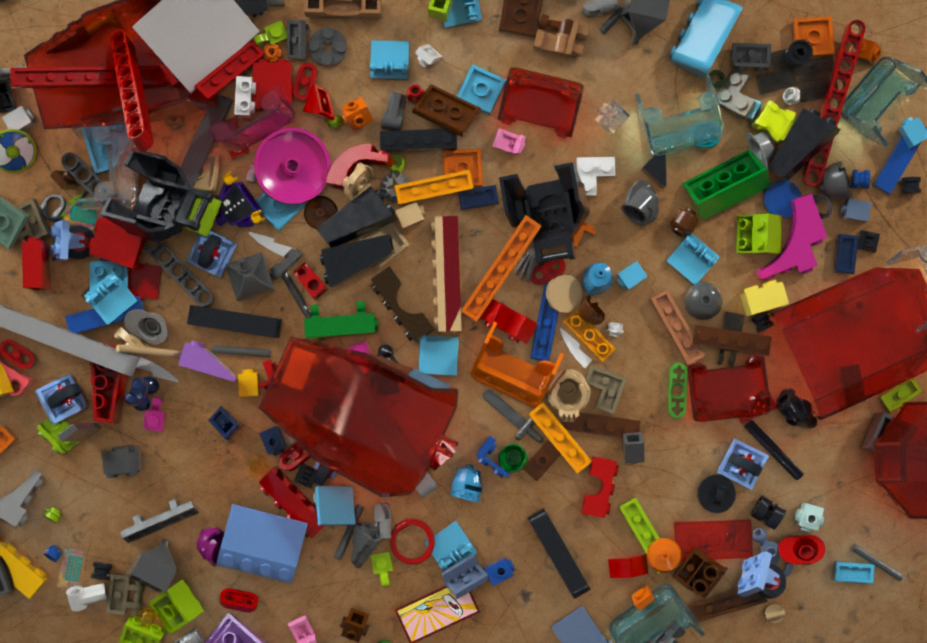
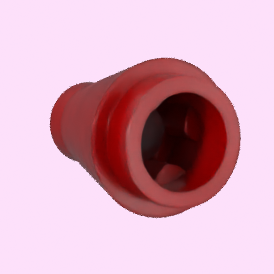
(414, 98)

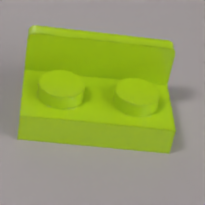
(51, 432)
(137, 632)

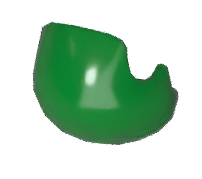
(512, 458)

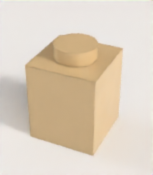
(410, 215)

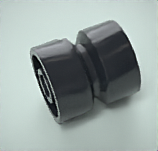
(798, 54)
(773, 516)

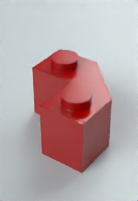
(509, 321)

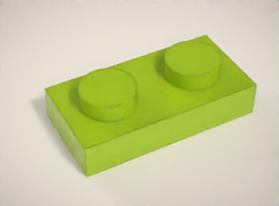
(899, 394)

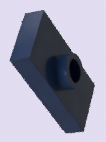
(478, 197)
(846, 254)

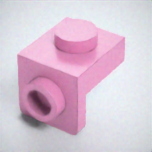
(509, 142)
(302, 630)

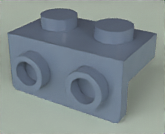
(464, 576)

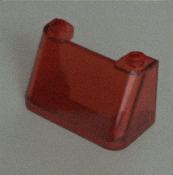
(541, 100)
(729, 391)

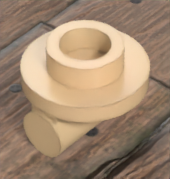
(774, 613)

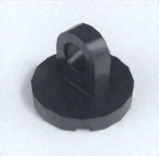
(716, 493)

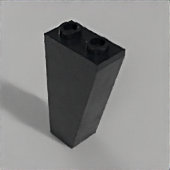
(803, 142)
(357, 218)
(353, 258)

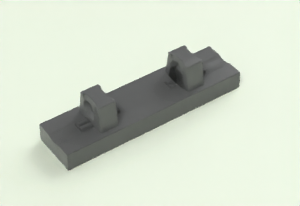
(146, 527)

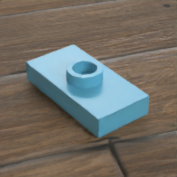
(854, 572)

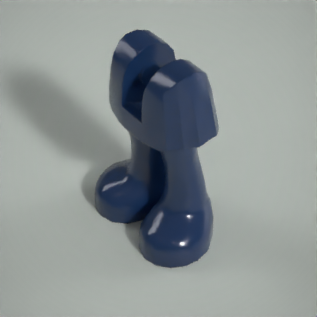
(137, 395)

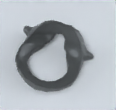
(818, 198)
(57, 213)

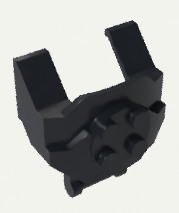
(163, 201)
(555, 205)

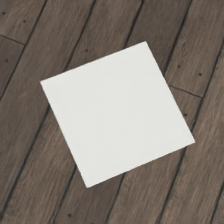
(195, 35)

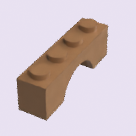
(343, 8)

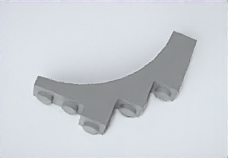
(11, 504)

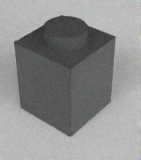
(633, 447)

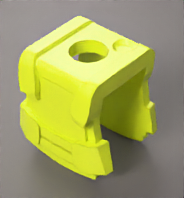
(775, 121)

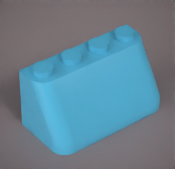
(705, 36)

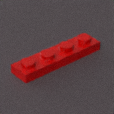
(227, 71)

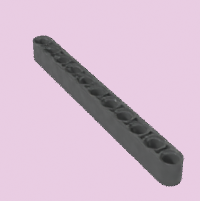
(155, 252)

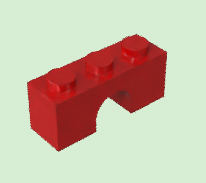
(598, 504)

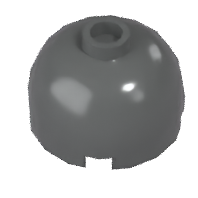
(836, 182)
(703, 301)

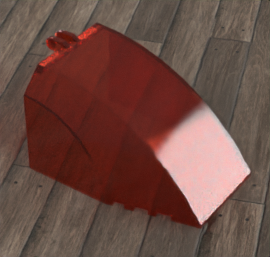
(88, 45)
(361, 414)

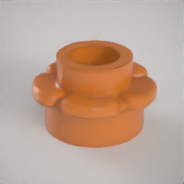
(272, 57)

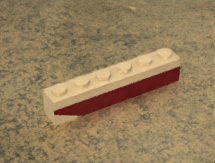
(448, 274)

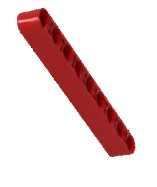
(131, 91)
(839, 95)

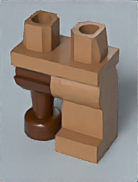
(563, 41)

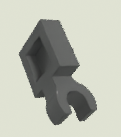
(670, 635)

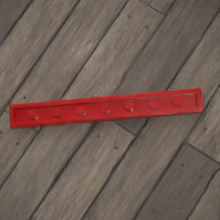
(79, 77)

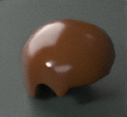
(590, 311)

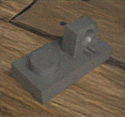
(296, 39)

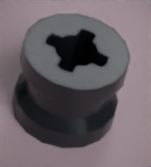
(911, 185)
(762, 322)
(101, 570)

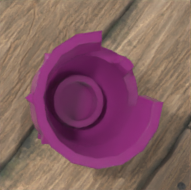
(209, 544)

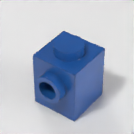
(500, 570)

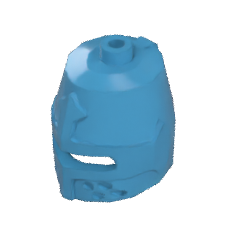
(597, 278)
(467, 484)

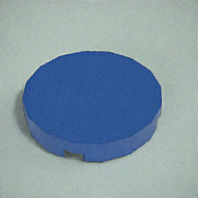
(778, 197)

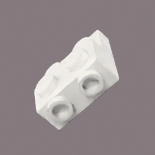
(243, 97)

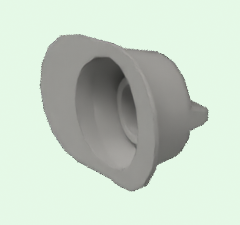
(762, 146)
(146, 326)

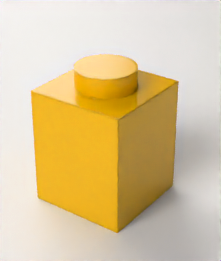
(248, 383)

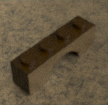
(416, 325)

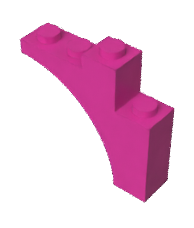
(797, 252)

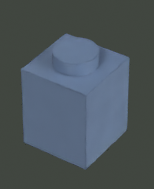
(855, 210)

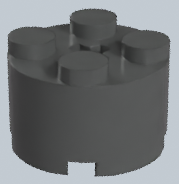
(121, 460)

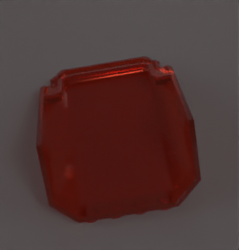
(858, 336)

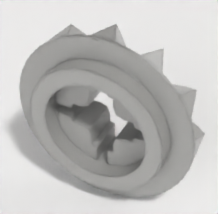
(387, 181)

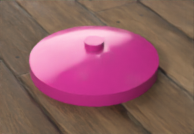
(292, 166)

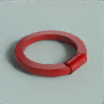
(402, 525)

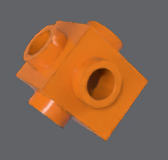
(356, 114)

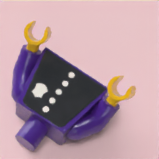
(237, 204)

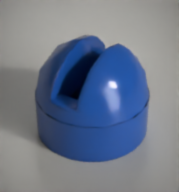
(53, 553)

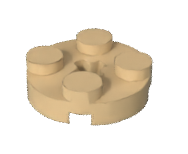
(358, 181)
(123, 334)

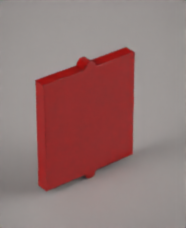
(145, 281)

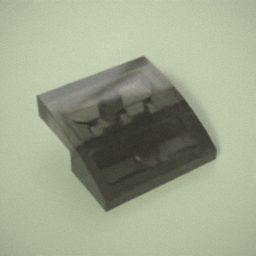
(814, 78)

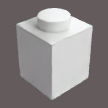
(19, 119)

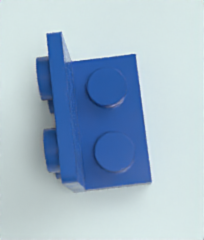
(488, 447)

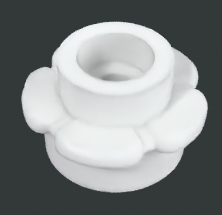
(791, 96)
(614, 329)

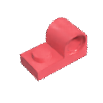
(16, 376)

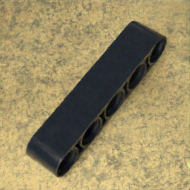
(234, 321)
(558, 553)

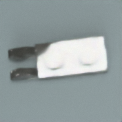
(735, 323)

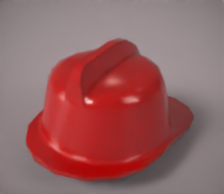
(801, 549)

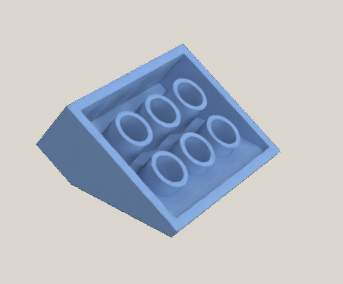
(261, 543)

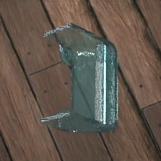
(877, 92)
(682, 129)
(644, 625)

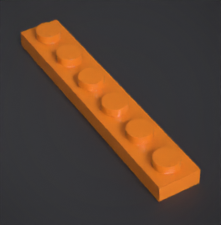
(501, 268)

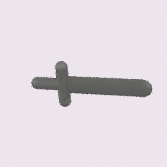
(524, 425)

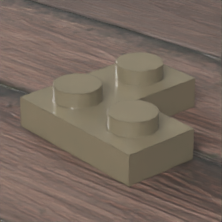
(731, 95)
(611, 387)

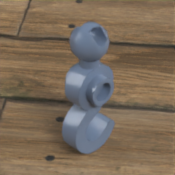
(771, 547)

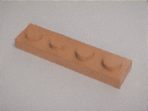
(677, 327)

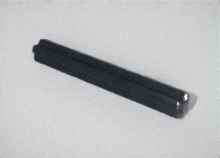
(774, 450)

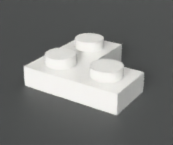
(593, 167)

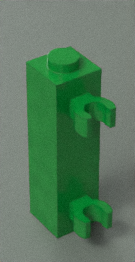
(340, 325)

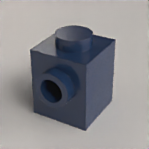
(273, 440)

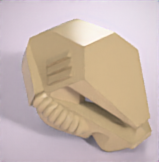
(568, 394)

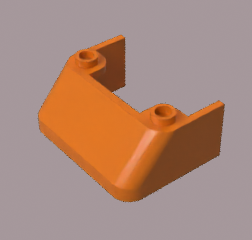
(511, 374)

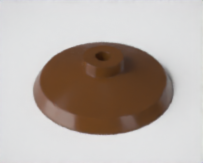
(319, 210)

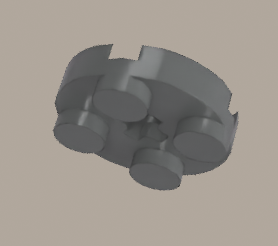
(327, 36)

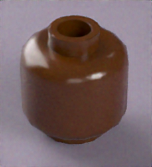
(684, 222)

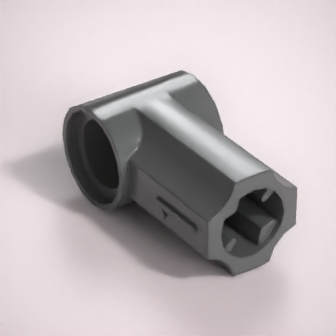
(393, 117)

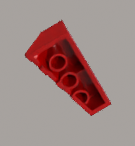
(291, 499)

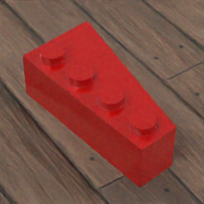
(107, 393)

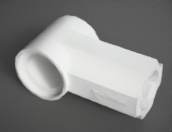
(81, 597)

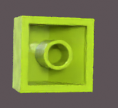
(176, 607)

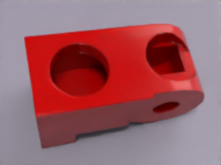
(310, 281)

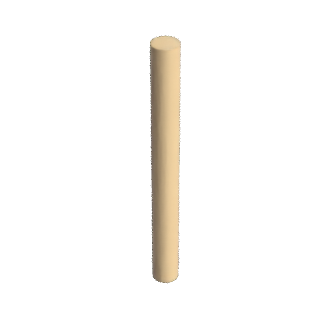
(148, 351)

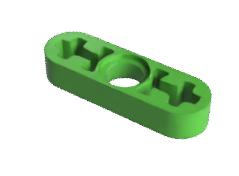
(670, 394)

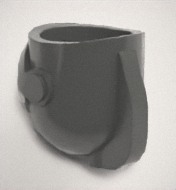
(641, 200)

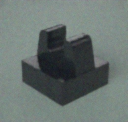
(868, 241)
(306, 475)

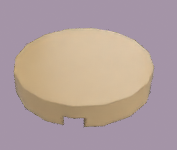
(564, 293)

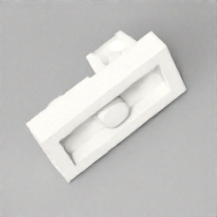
(427, 55)

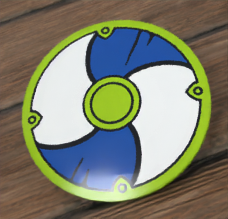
(16, 150)

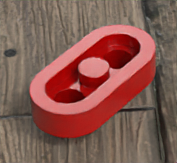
(303, 81)
(547, 271)
(18, 354)
(294, 453)
(238, 600)

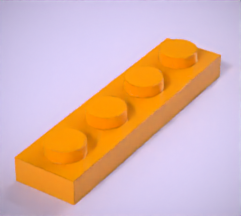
(434, 187)
(560, 437)

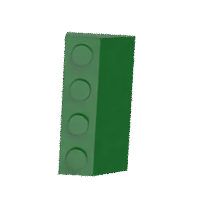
(727, 184)

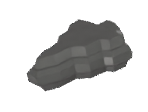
(364, 542)

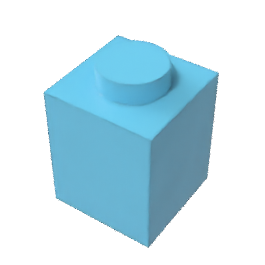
(913, 131)
(631, 276)

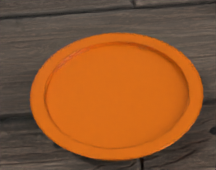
(664, 555)

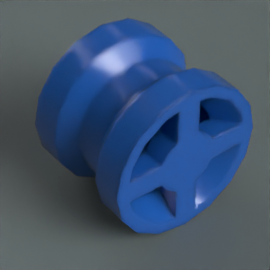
(860, 179)

